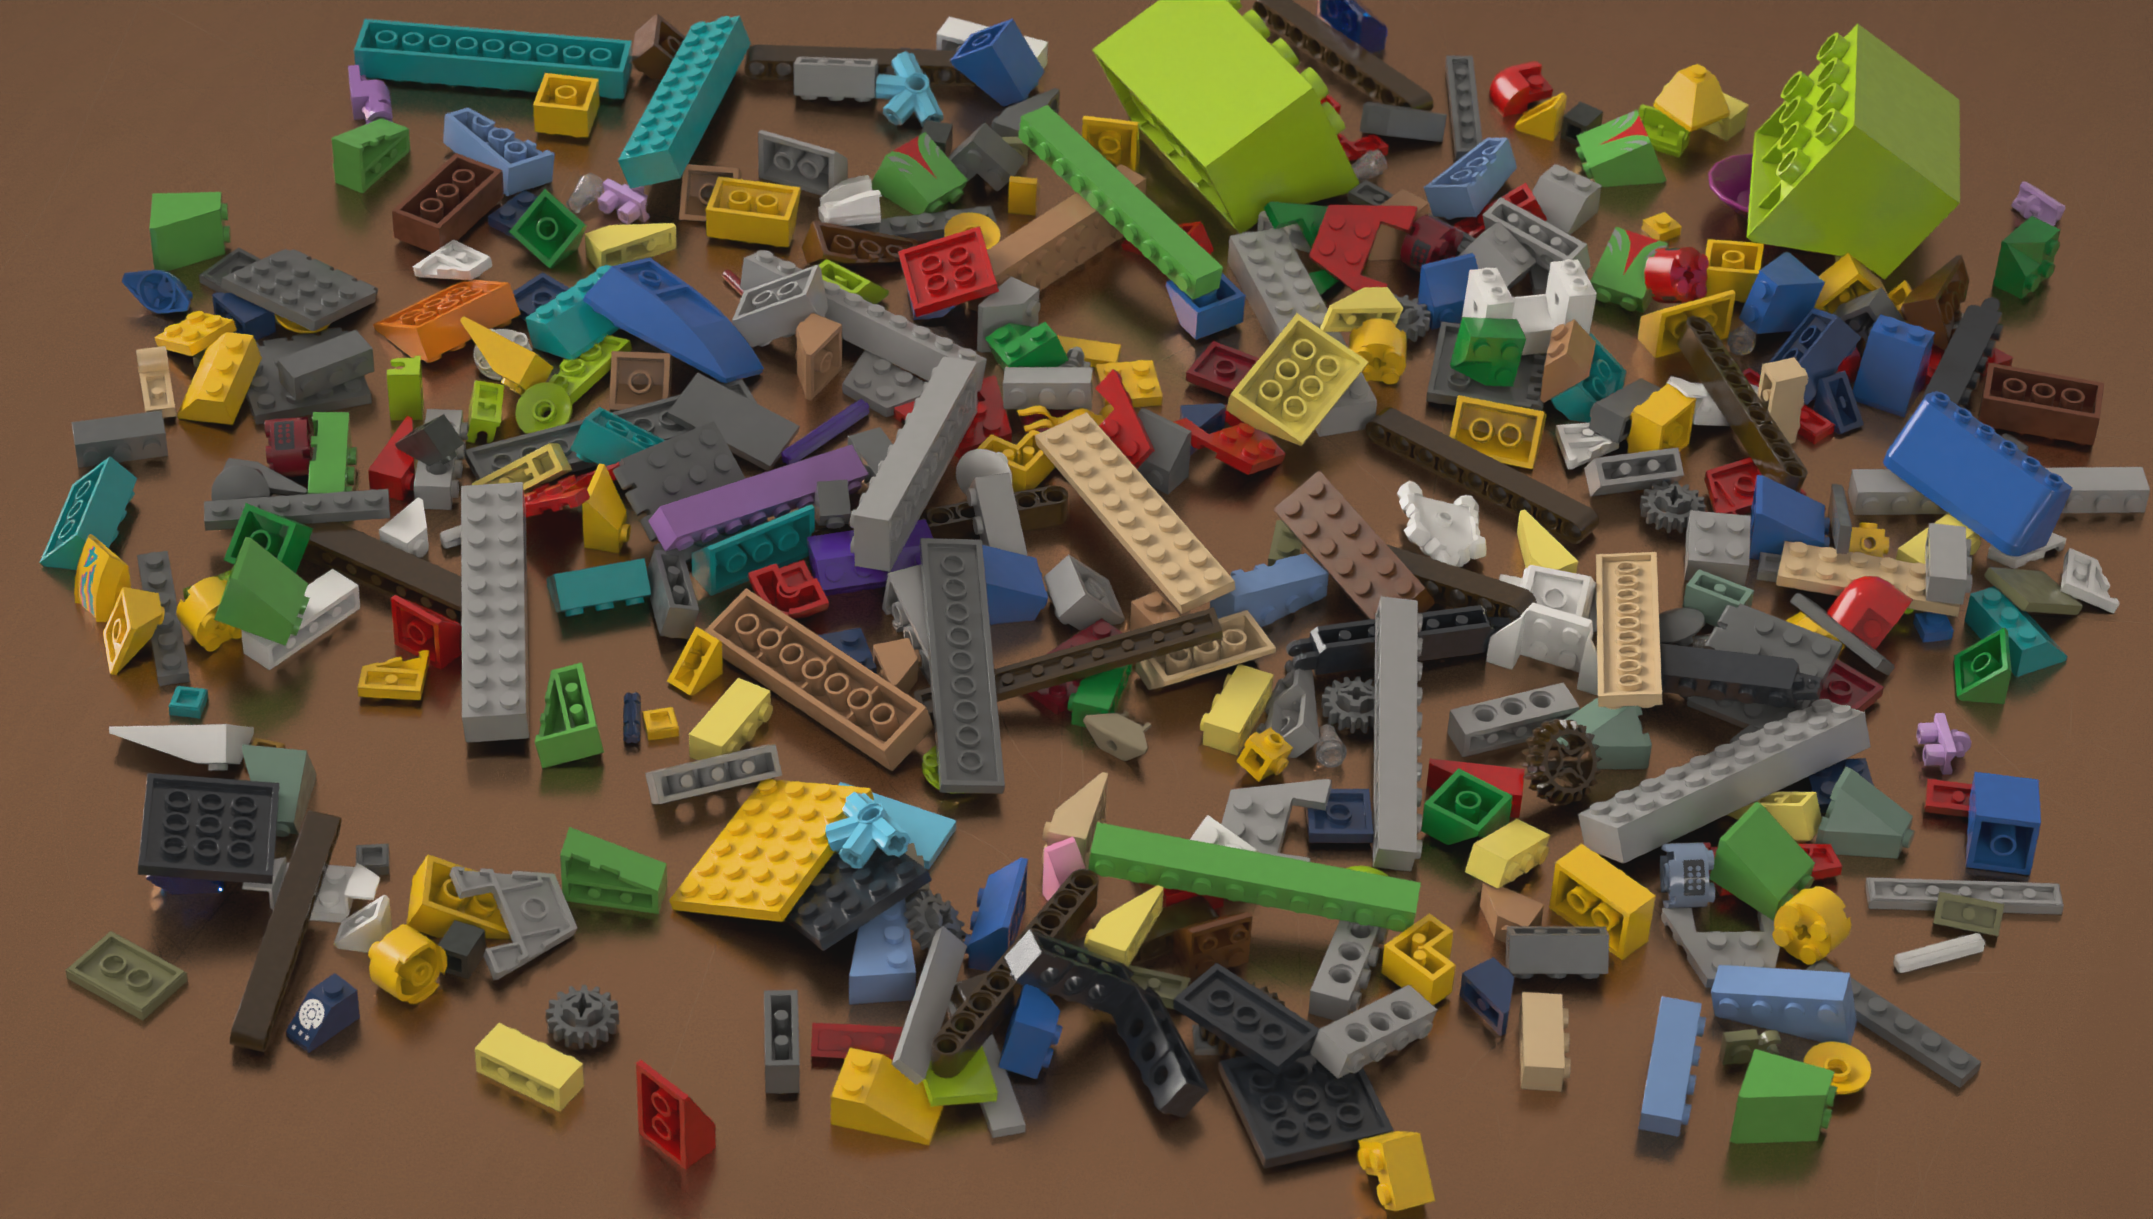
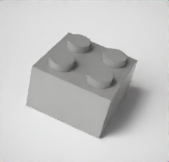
(1718, 545)

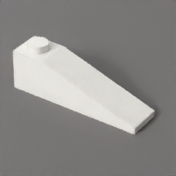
(200, 744)

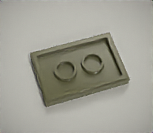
(2032, 591)
(126, 975)

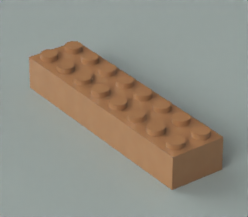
(1055, 242)
(820, 680)

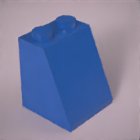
(1000, 63)
(1781, 296)
(1893, 366)
(1782, 516)
(1012, 586)
(2003, 823)

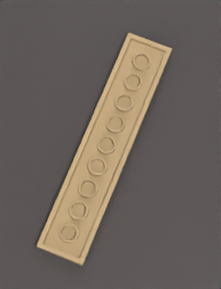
(1135, 513)
(1628, 630)

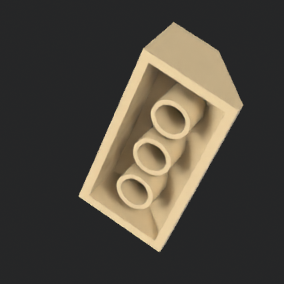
(1241, 642)

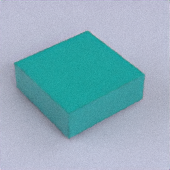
(188, 702)

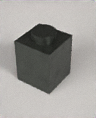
(1579, 120)
(941, 134)
(464, 948)

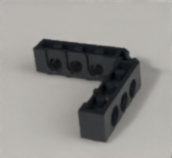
(1138, 1013)

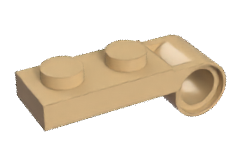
(156, 380)

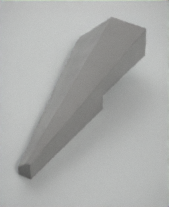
(1293, 710)

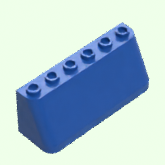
(1978, 476)

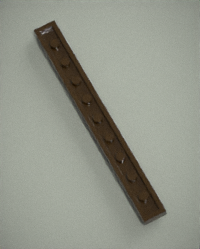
(1099, 656)

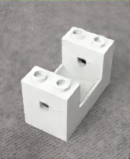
(1566, 298)

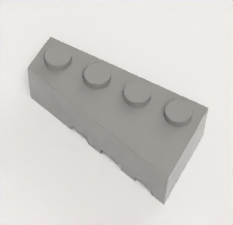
(906, 603)

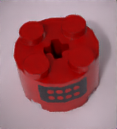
(1677, 275)

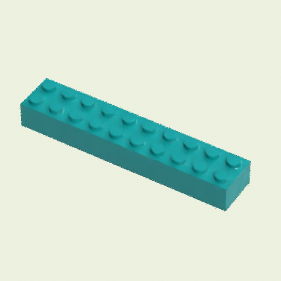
(488, 56)
(684, 102)

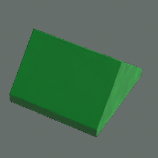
(549, 229)
(1984, 670)

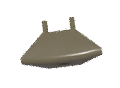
(1117, 734)

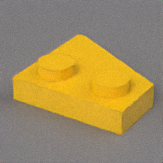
(395, 678)

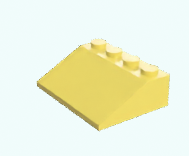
(1295, 382)

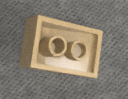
(1079, 817)

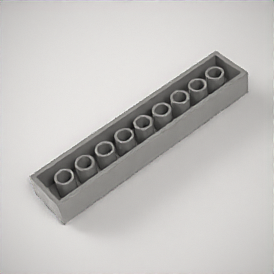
(1276, 291)
(914, 464)
(494, 612)
(1723, 780)

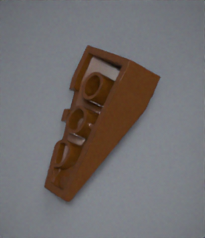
(852, 246)
(1938, 300)

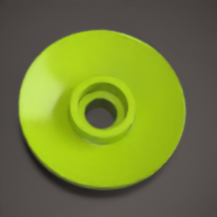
(537, 401)

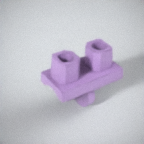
(628, 201)
(2036, 203)
(1944, 743)

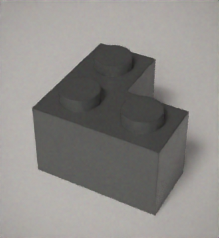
(988, 156)
(1865, 310)

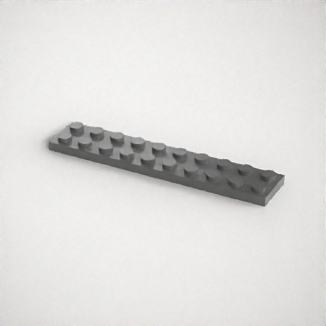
(649, 416)
(961, 666)

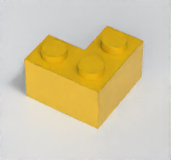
(1845, 282)
(1025, 460)
(1422, 959)
(1400, 1167)

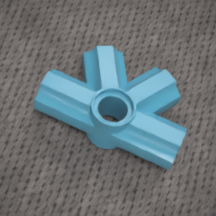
(903, 93)
(864, 831)

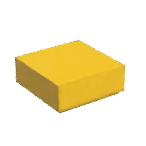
(660, 723)

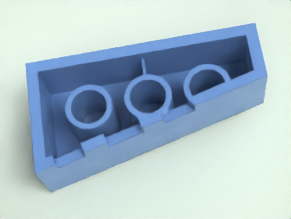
(480, 140)
(1471, 180)
(1274, 590)
(883, 960)
(1787, 1000)
(1671, 1065)

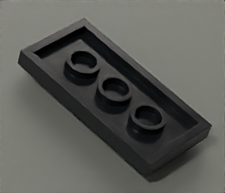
(1246, 1018)

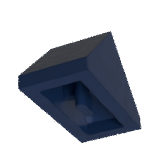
(1837, 402)
(1206, 416)

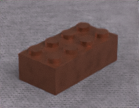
(448, 203)
(2041, 403)

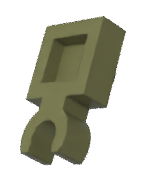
(1740, 1045)

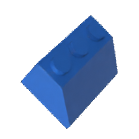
(999, 915)

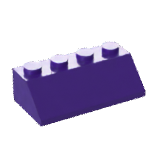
(835, 564)

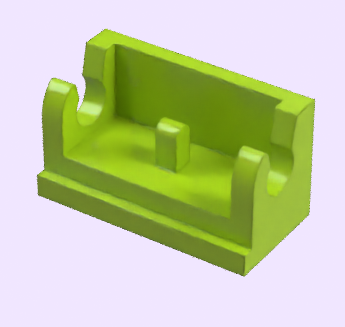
(1664, 132)
(405, 389)
(485, 410)

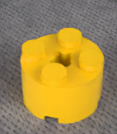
(1382, 347)
(199, 612)
(1811, 924)
(407, 964)

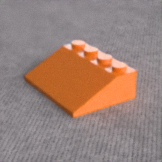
(435, 323)

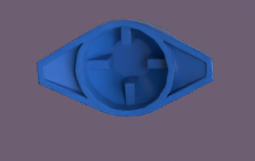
(158, 290)

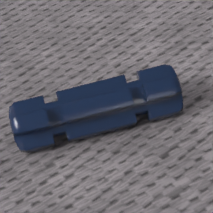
(632, 717)

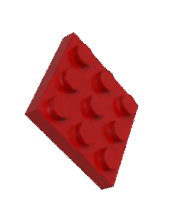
(948, 271)

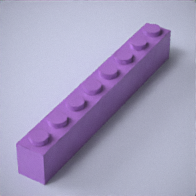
(753, 499)

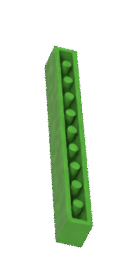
(1120, 202)
(1254, 877)

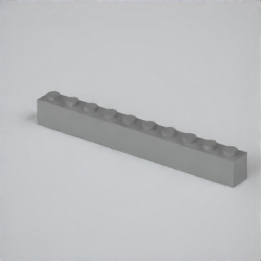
(868, 323)
(2092, 492)
(1396, 734)

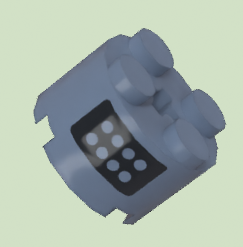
(1686, 875)

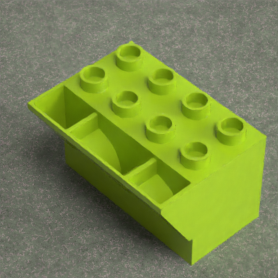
(1228, 106)
(1856, 157)

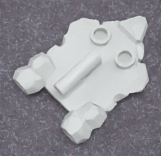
(1441, 528)

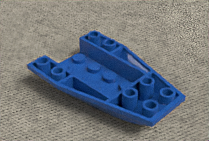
(674, 318)

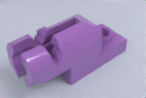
(368, 97)

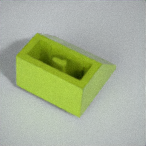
(852, 282)

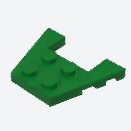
(1309, 221)

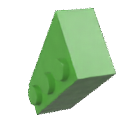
(368, 153)
(332, 454)
(569, 719)
(610, 874)

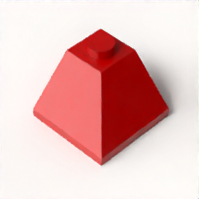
(423, 629)

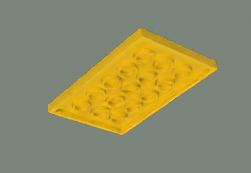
(766, 852)

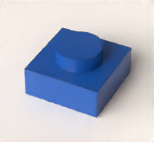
(1933, 626)

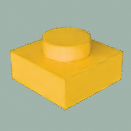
(1661, 227)

